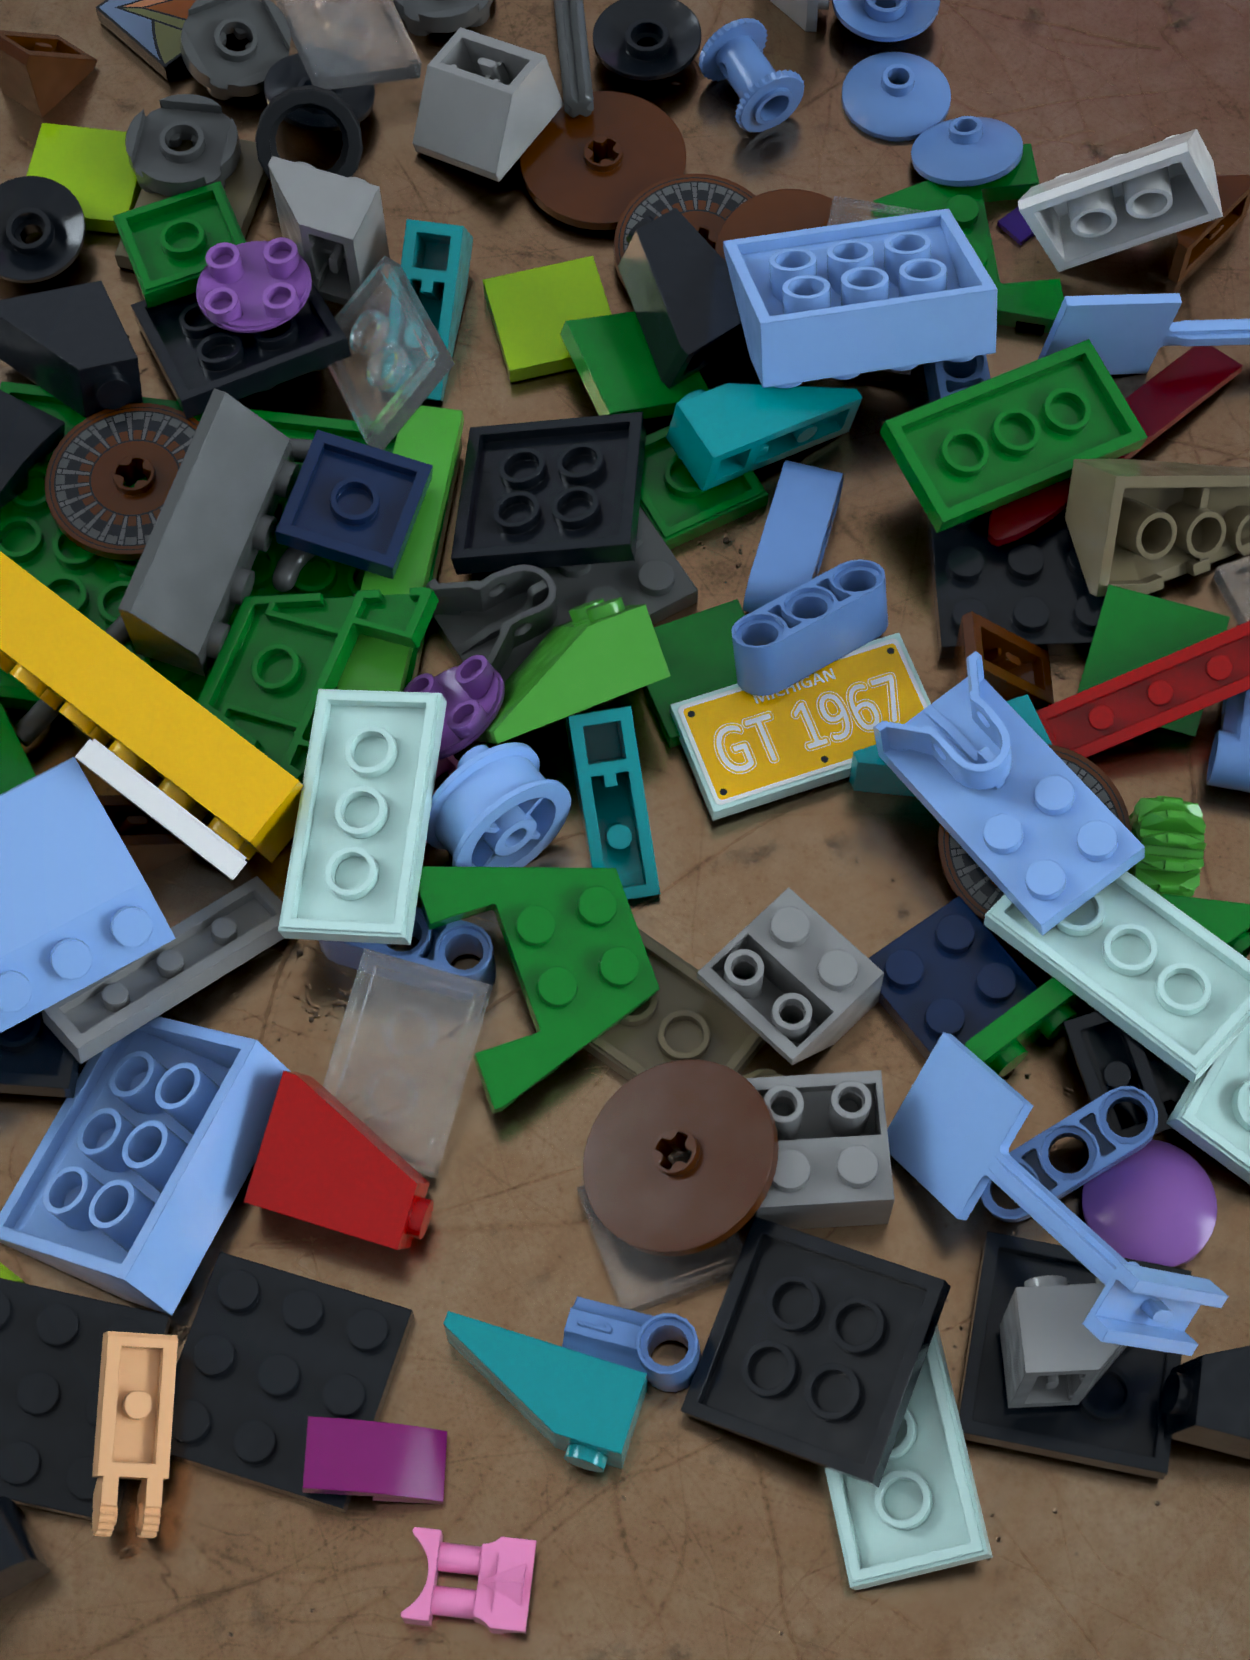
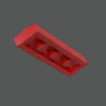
(1152, 694)

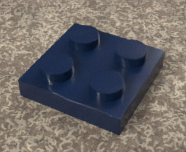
(354, 504)
(948, 977)

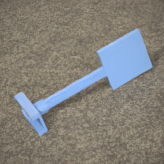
(1134, 327)
(958, 1137)

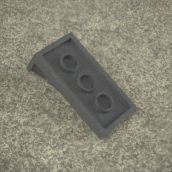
(521, 604)

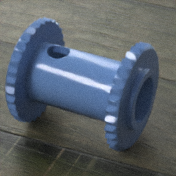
(738, 56)

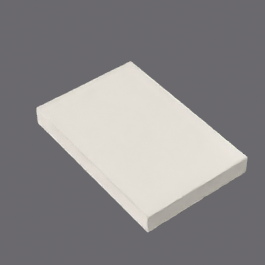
(161, 808)

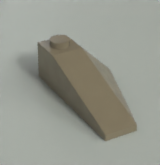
(1154, 520)

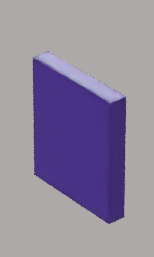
(1015, 226)

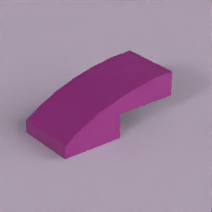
(375, 1460)

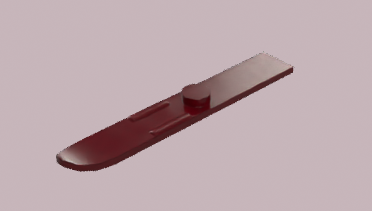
(1156, 406)

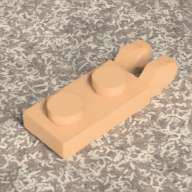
(133, 1426)

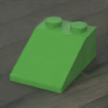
(580, 665)

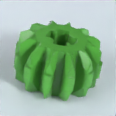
(1172, 842)

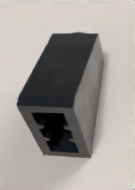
(680, 296)
(71, 347)
(1210, 1402)

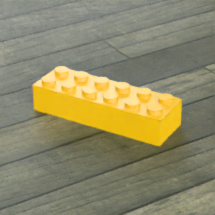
(148, 717)

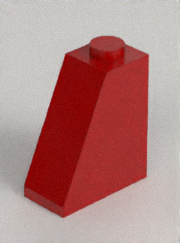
(335, 1170)

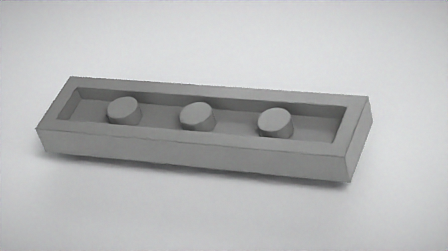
(203, 951)

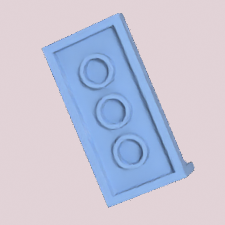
(1009, 800)

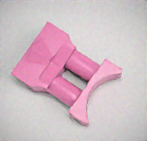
(502, 1587)

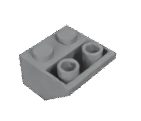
(484, 103)
(332, 223)
(794, 979)
(830, 1150)
(1047, 1347)

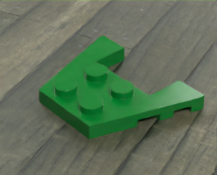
(1018, 301)
(291, 648)
(570, 951)

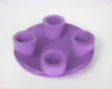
(253, 285)
(473, 700)
(1153, 1206)

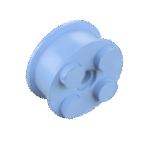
(497, 808)

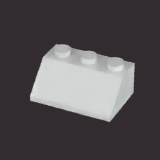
(1124, 201)

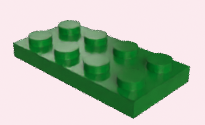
(1011, 434)

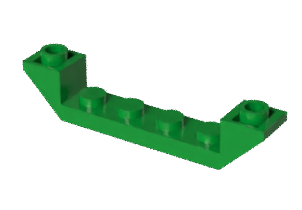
(1044, 1010)

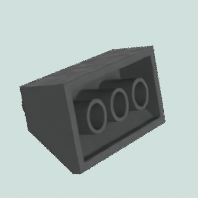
(208, 536)

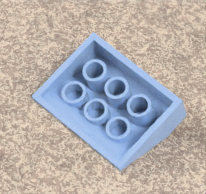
(861, 298)
(66, 894)
(145, 1160)

